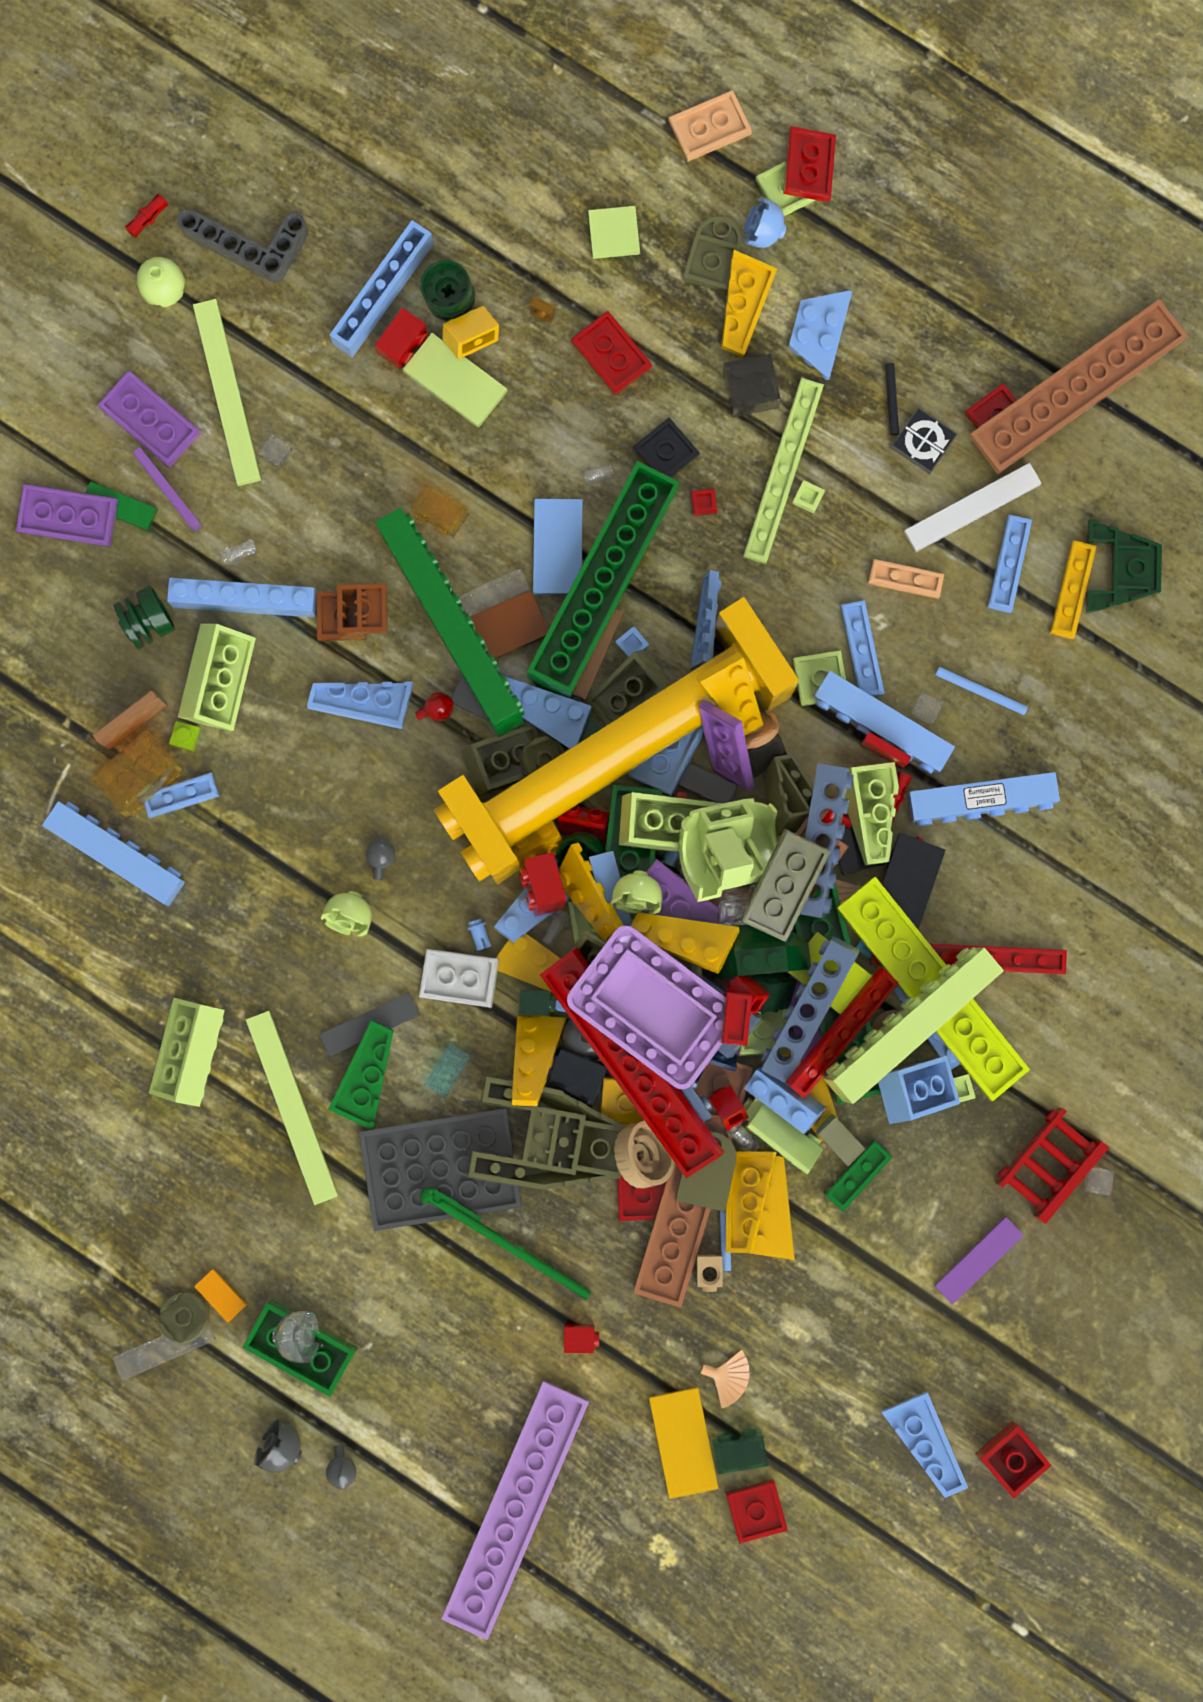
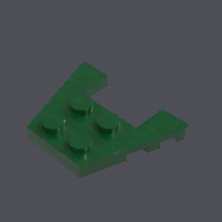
(1134, 567)

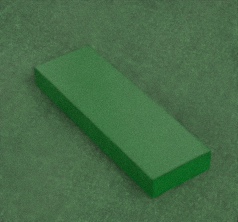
(128, 509)
(858, 1175)

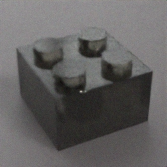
(751, 385)

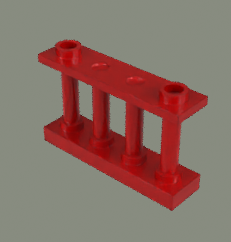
(1076, 1169)

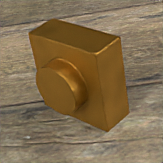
(542, 310)

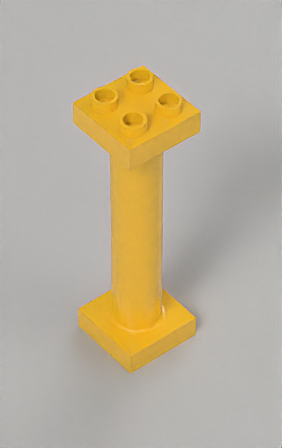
(609, 752)

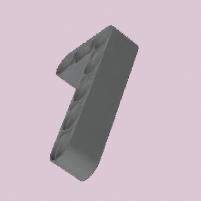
(245, 247)

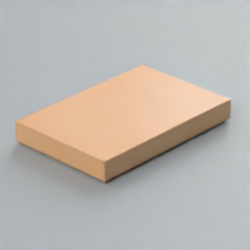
(710, 125)

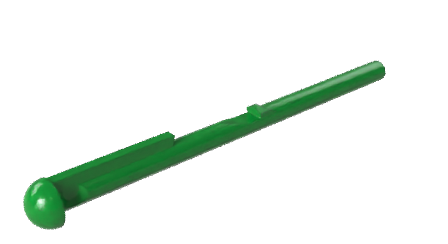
(472, 1220)

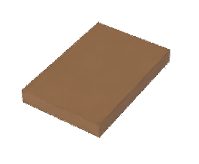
(129, 720)

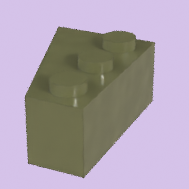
(788, 792)

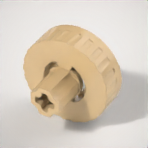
(642, 1164)

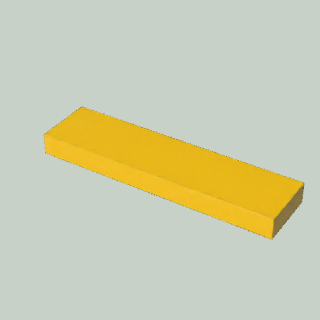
(1073, 589)

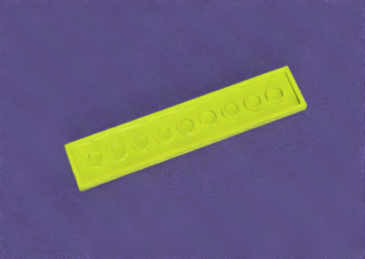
(913, 963)

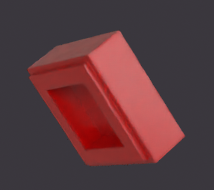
(703, 502)

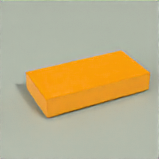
(221, 1295)

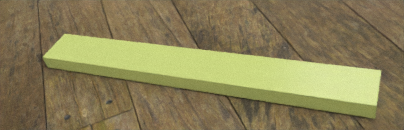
(227, 392)
(783, 471)
(292, 1108)

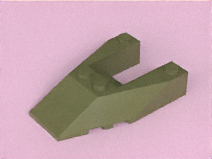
(561, 1147)

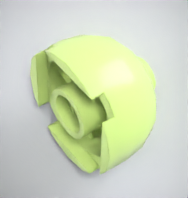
(160, 281)
(637, 893)
(348, 913)

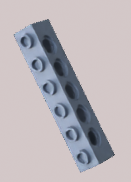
(826, 776)
(844, 956)

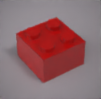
(543, 884)
(1013, 1459)

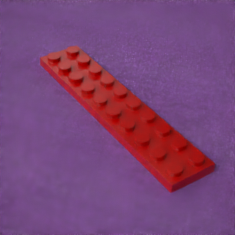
(654, 1098)

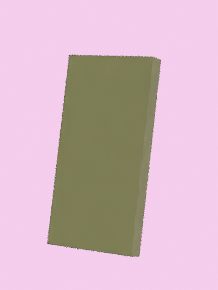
(785, 885)

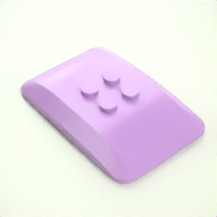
(651, 1007)

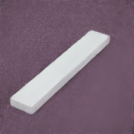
(972, 507)

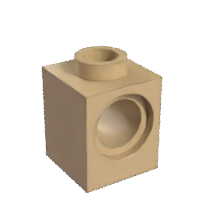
(709, 1260)

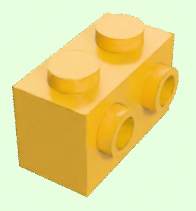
(470, 332)
(538, 843)

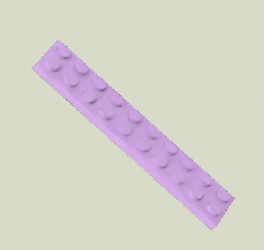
(515, 1510)

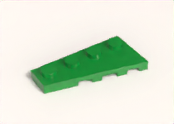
(363, 1081)

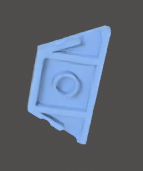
(819, 330)

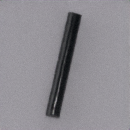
(892, 398)

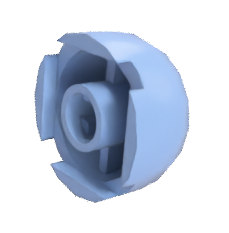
(764, 224)

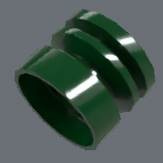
(439, 281)
(144, 617)

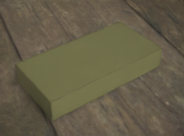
(840, 1140)

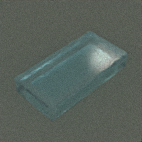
(447, 1070)

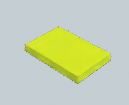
(853, 983)

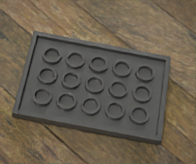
(435, 1155)

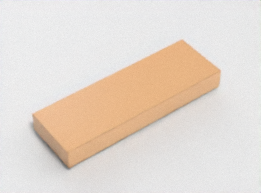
(906, 578)

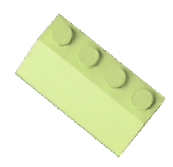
(216, 676)
(186, 1052)

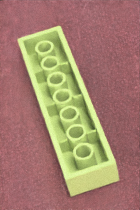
(912, 1024)

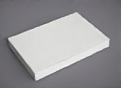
(459, 978)

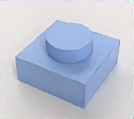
(631, 642)

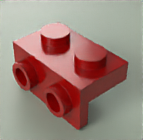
(586, 820)

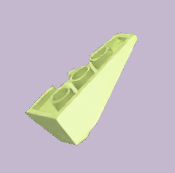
(873, 809)

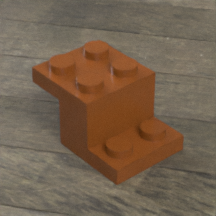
(352, 612)

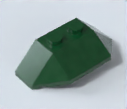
(762, 953)

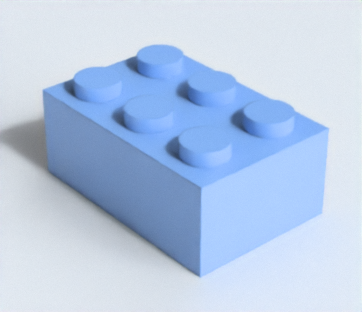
(918, 1090)

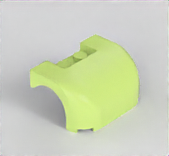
(750, 821)

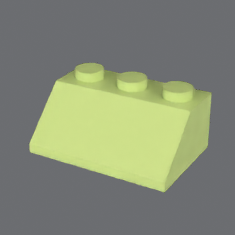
(785, 1138)

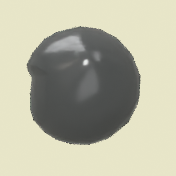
(380, 855)
(341, 1469)

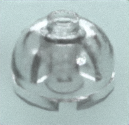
(296, 1336)

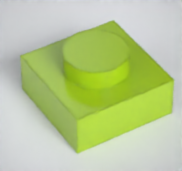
(184, 736)

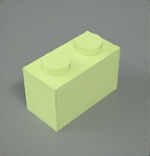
(727, 857)

